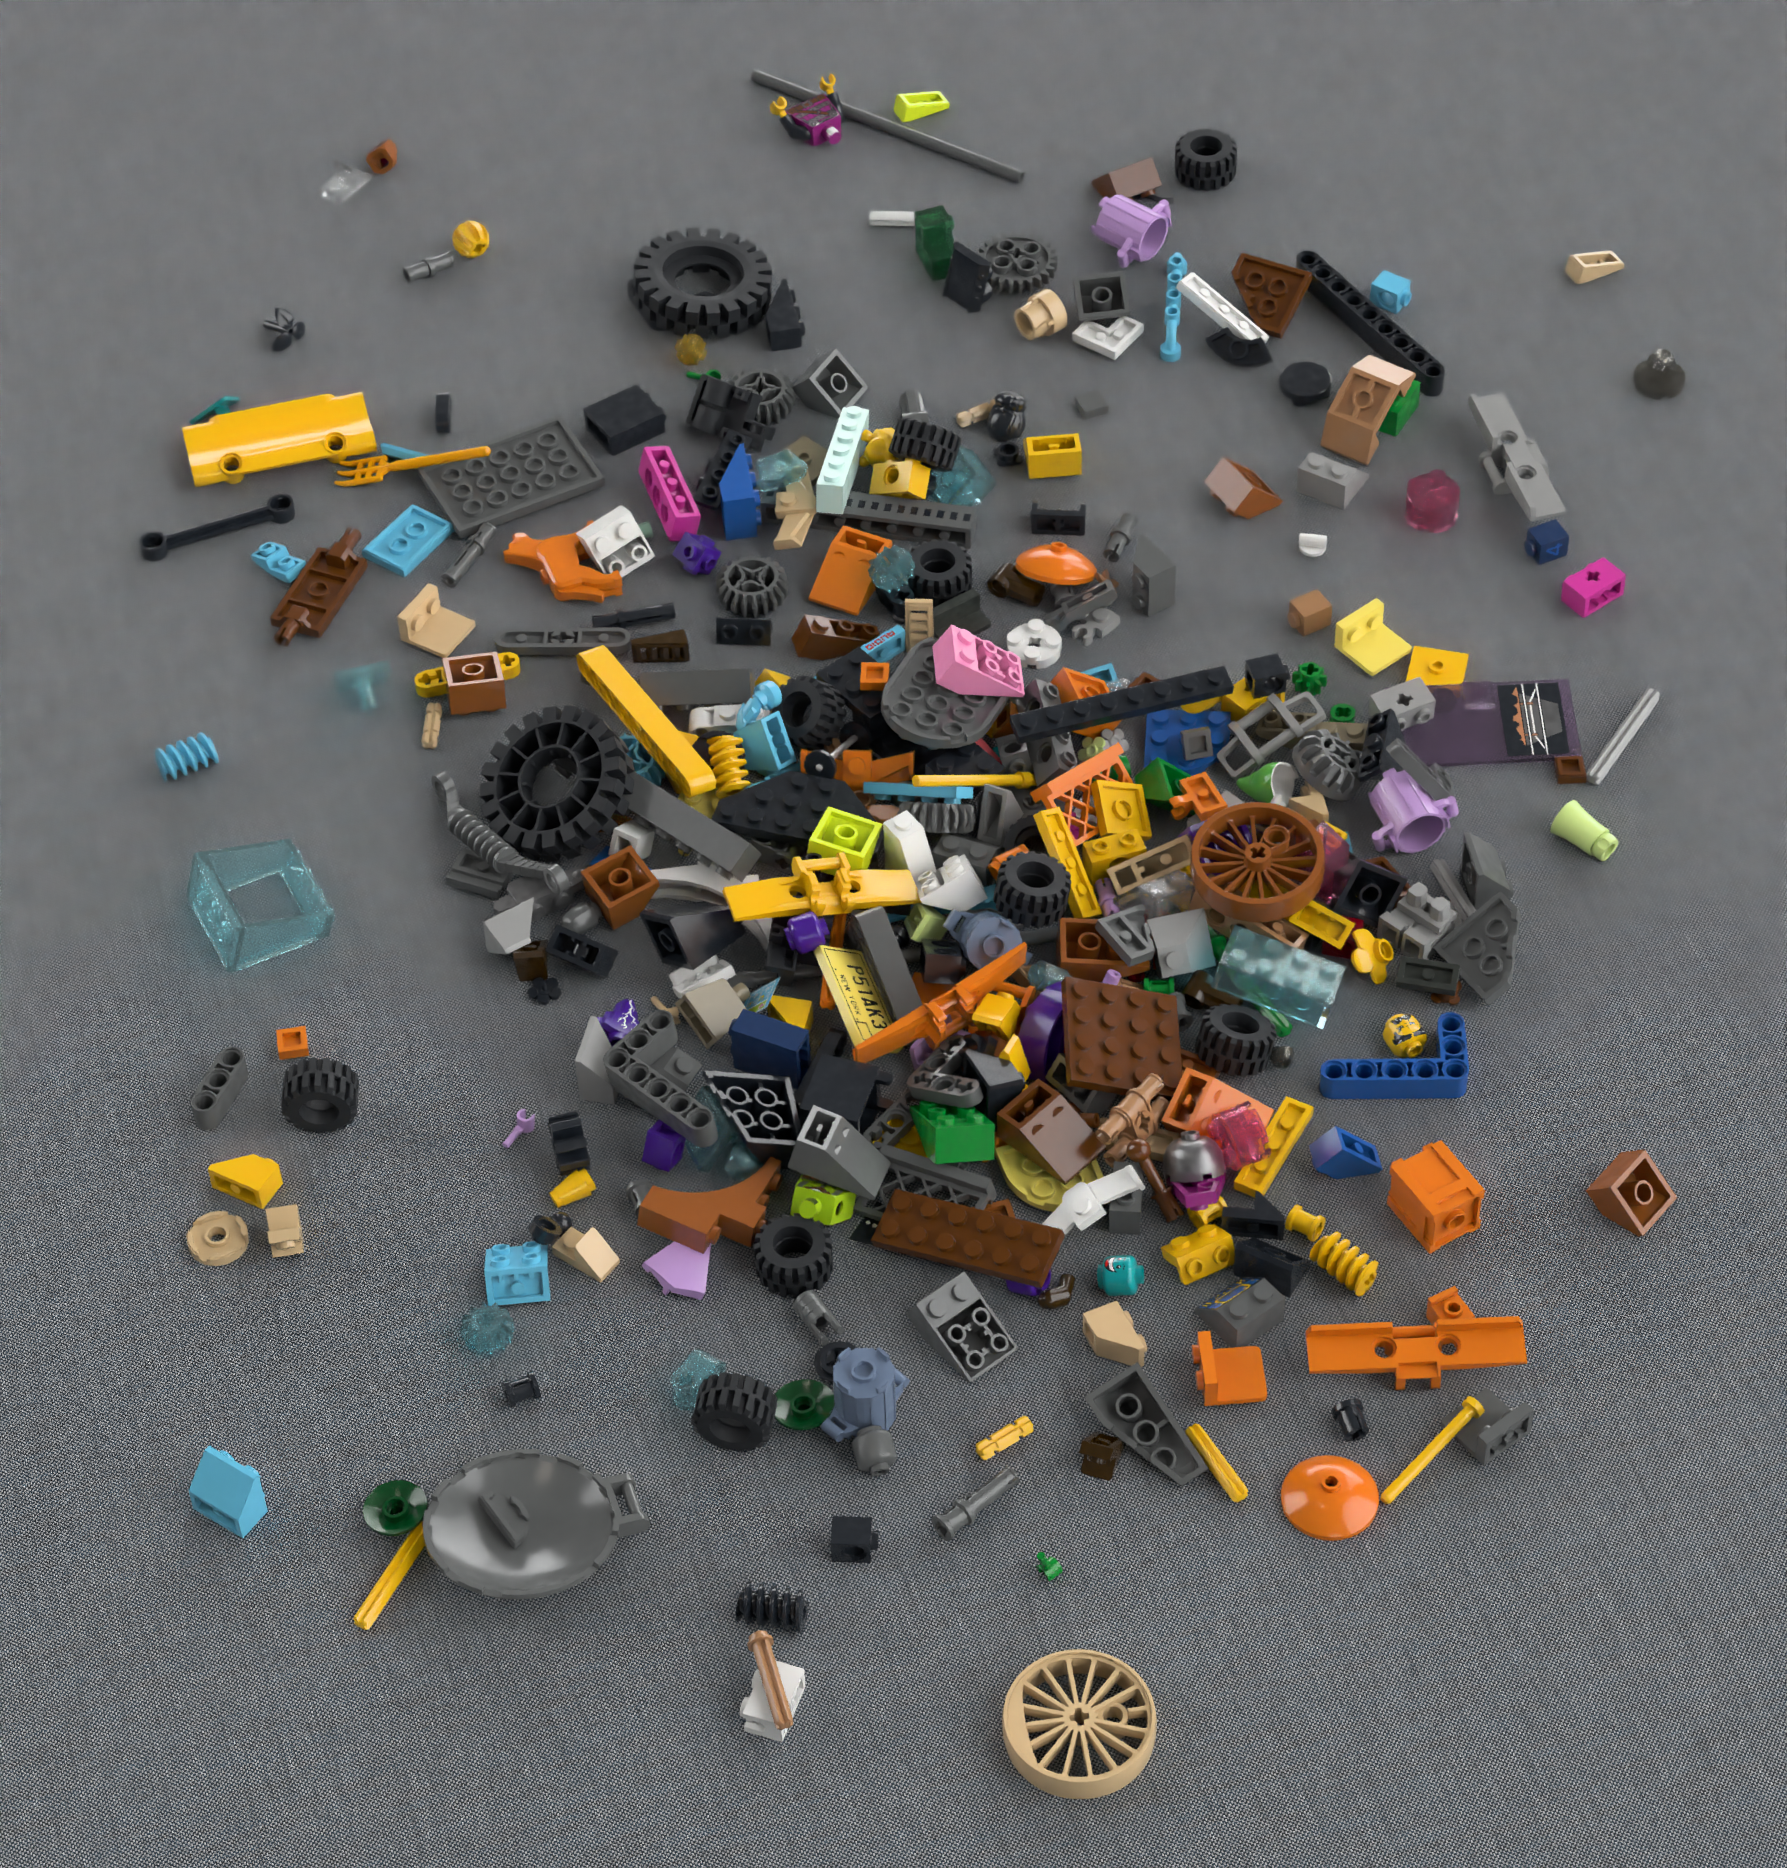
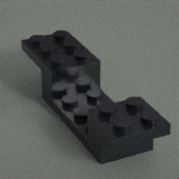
(866, 708)

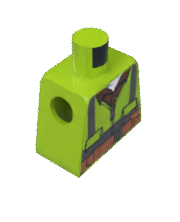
(820, 1201)

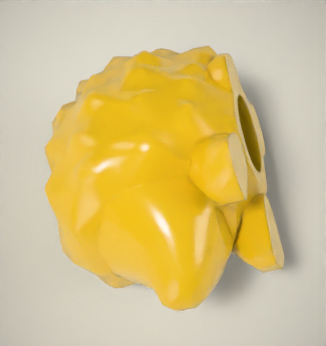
(878, 447)

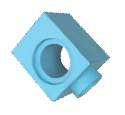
(1390, 292)

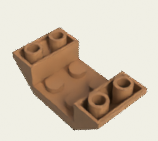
(1362, 407)

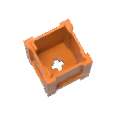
(1435, 1196)

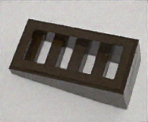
(670, 647)

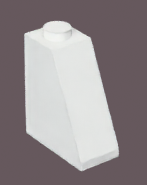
(906, 846)

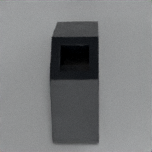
(1380, 732)

